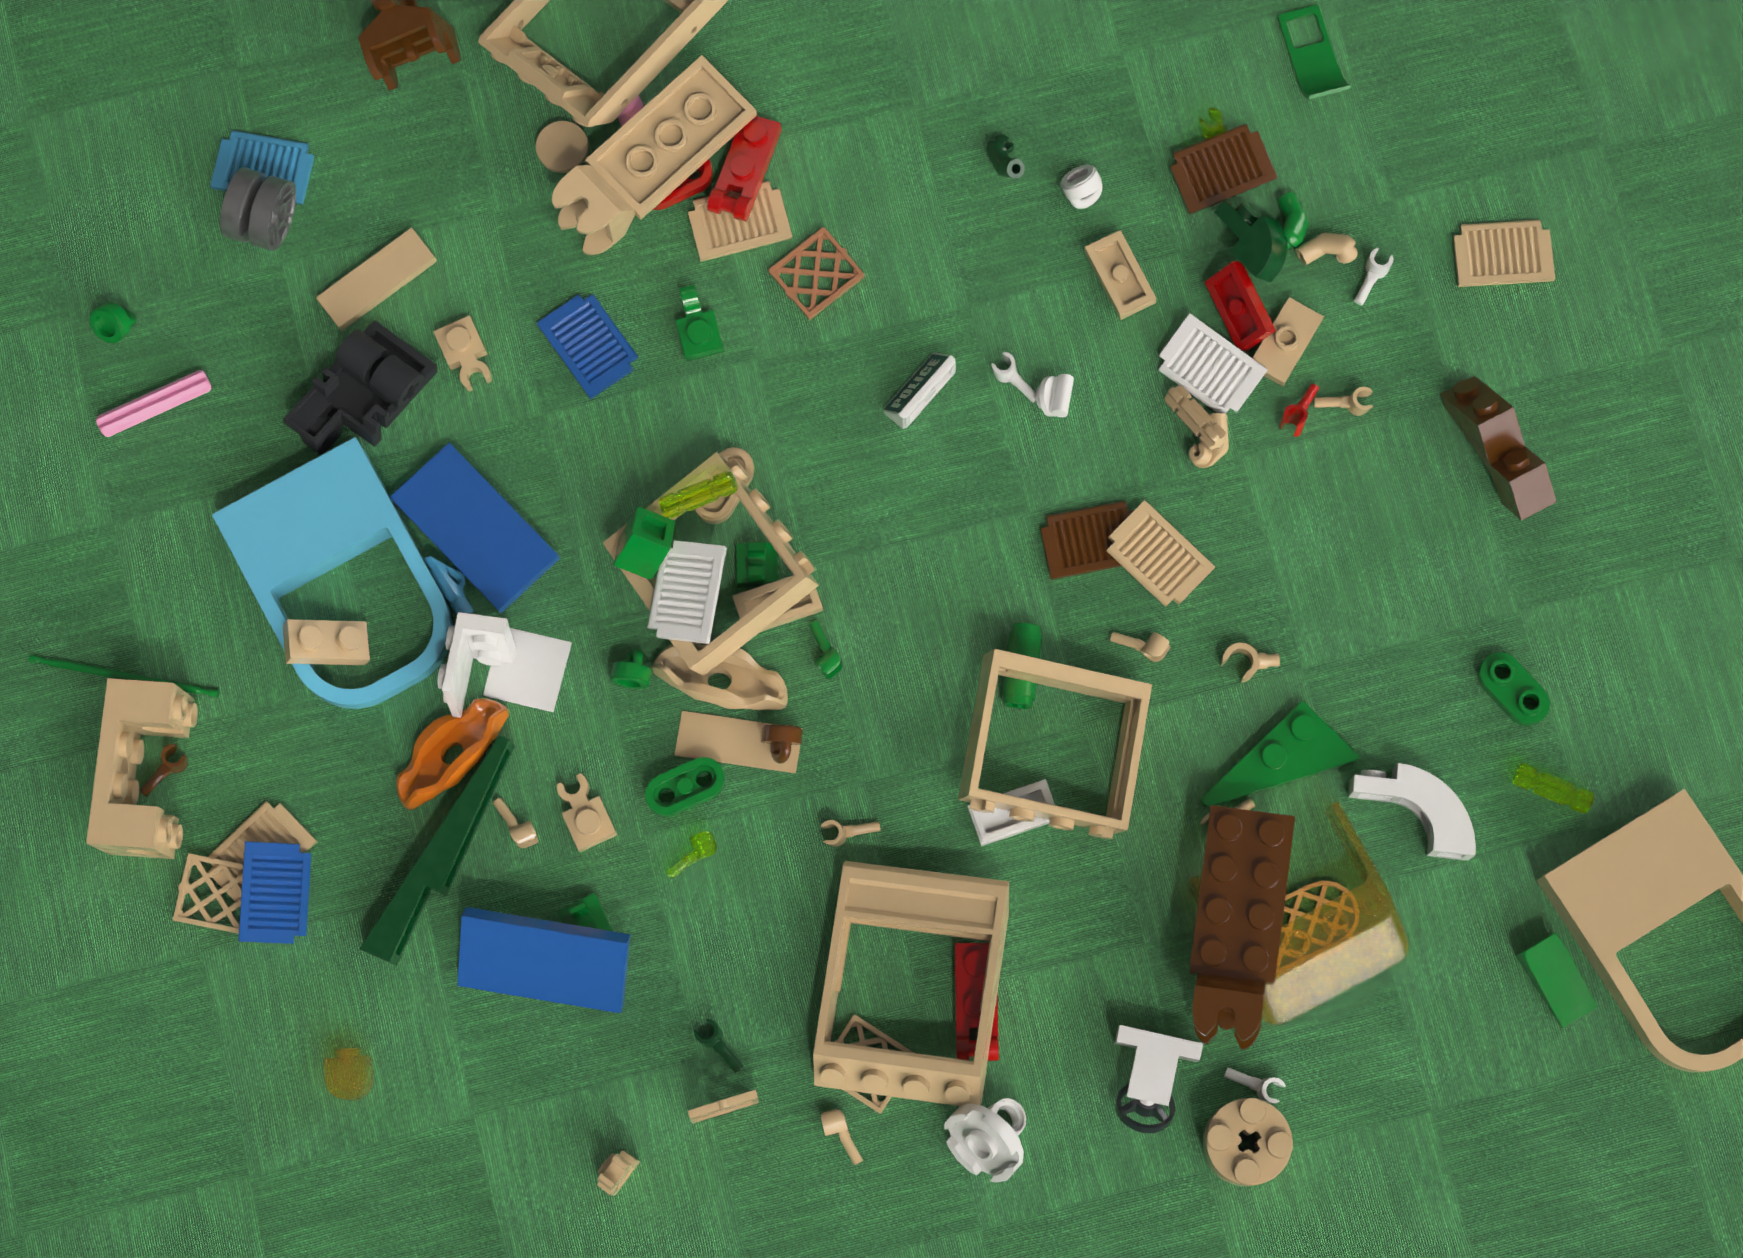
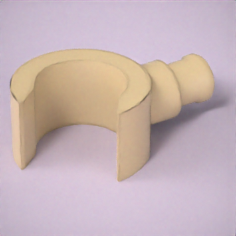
(1258, 660)

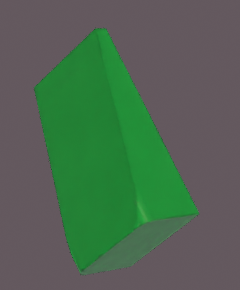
(1557, 979)

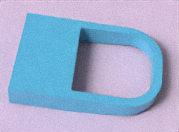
(313, 525)

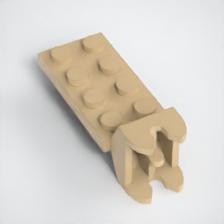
(650, 155)

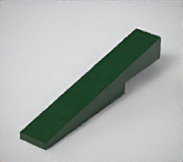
(439, 860)

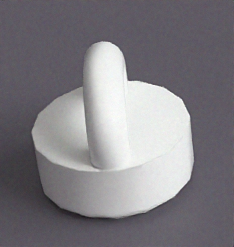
(1081, 183)

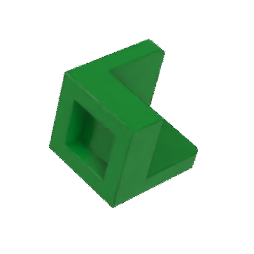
(644, 543)

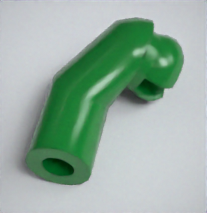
(1296, 219)

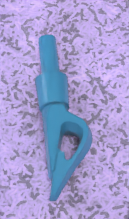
(451, 585)

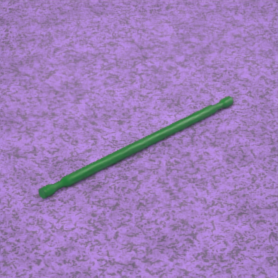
(118, 674)

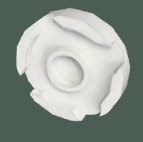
(985, 1140)

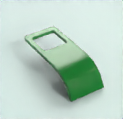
(1315, 63)

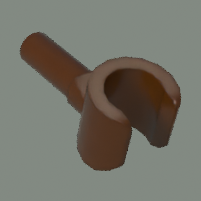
(165, 769)

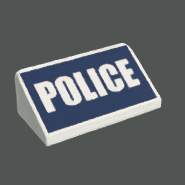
(920, 389)

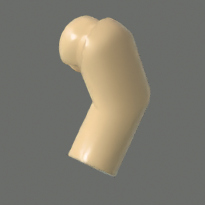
(1203, 457)

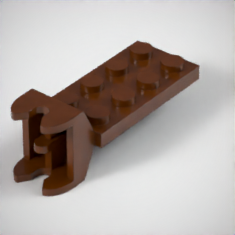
(402, 36)
(1239, 920)

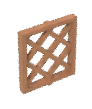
(841, 254)

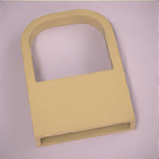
(1634, 886)

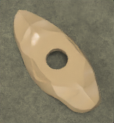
(749, 688)

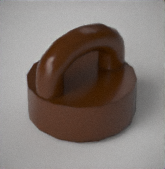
(781, 739)

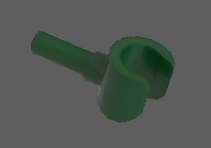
(719, 1046)

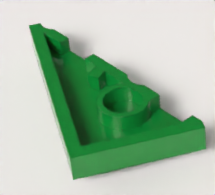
(1292, 750)

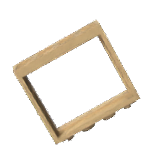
(706, 658)
(1074, 679)

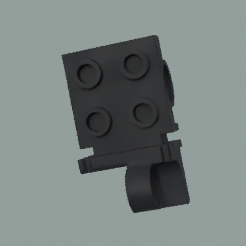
(363, 389)

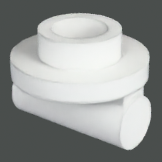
(1054, 395)

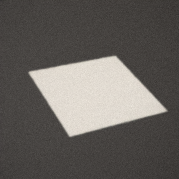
(534, 675)

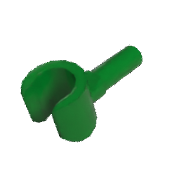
(830, 661)

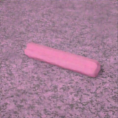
(153, 403)

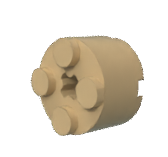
(1272, 1142)

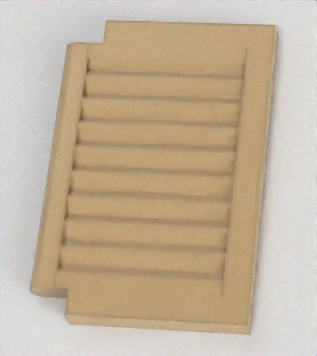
(723, 235)
(1503, 253)
(1158, 555)
(266, 826)

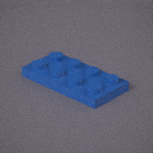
(475, 527)
(543, 960)

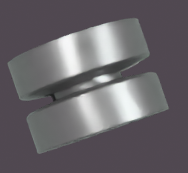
(258, 209)

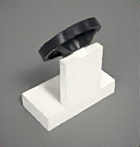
(1152, 1075)

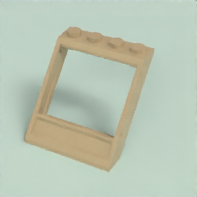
(566, 89)
(923, 904)

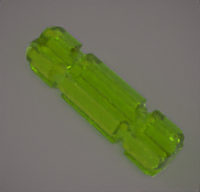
(698, 494)
(1553, 788)

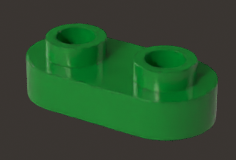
(1510, 692)
(684, 784)

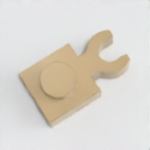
(462, 348)
(587, 818)
(616, 1171)

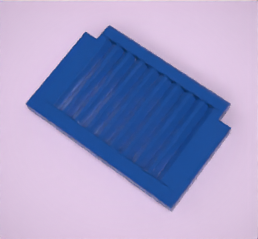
(588, 344)
(274, 893)

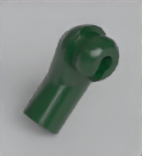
(1003, 164)

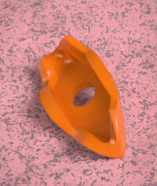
(427, 771)

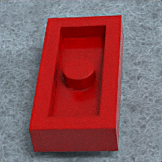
(1240, 306)

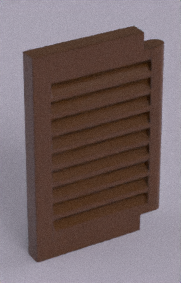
(1221, 168)
(1079, 539)

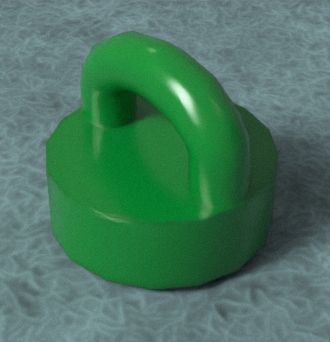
(111, 322)
(631, 672)

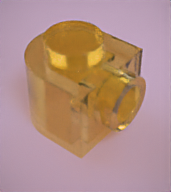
(349, 1074)

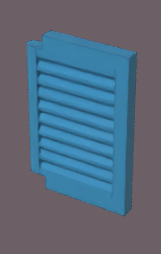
(264, 154)

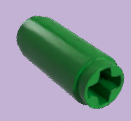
(1023, 640)

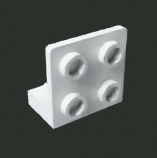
(472, 637)

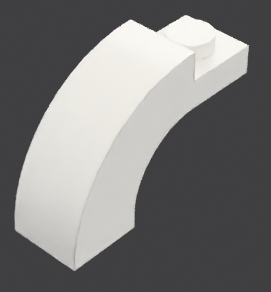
(1430, 799)

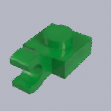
(698, 330)

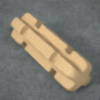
(1195, 417)

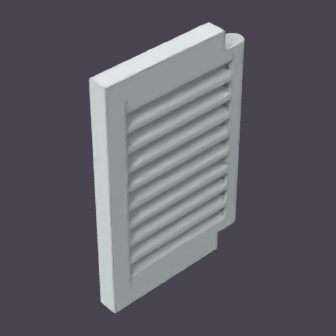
(1210, 366)
(687, 592)

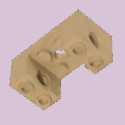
(115, 820)

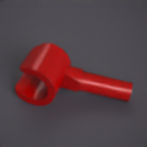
(1297, 413)

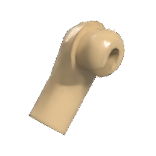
(1327, 243)

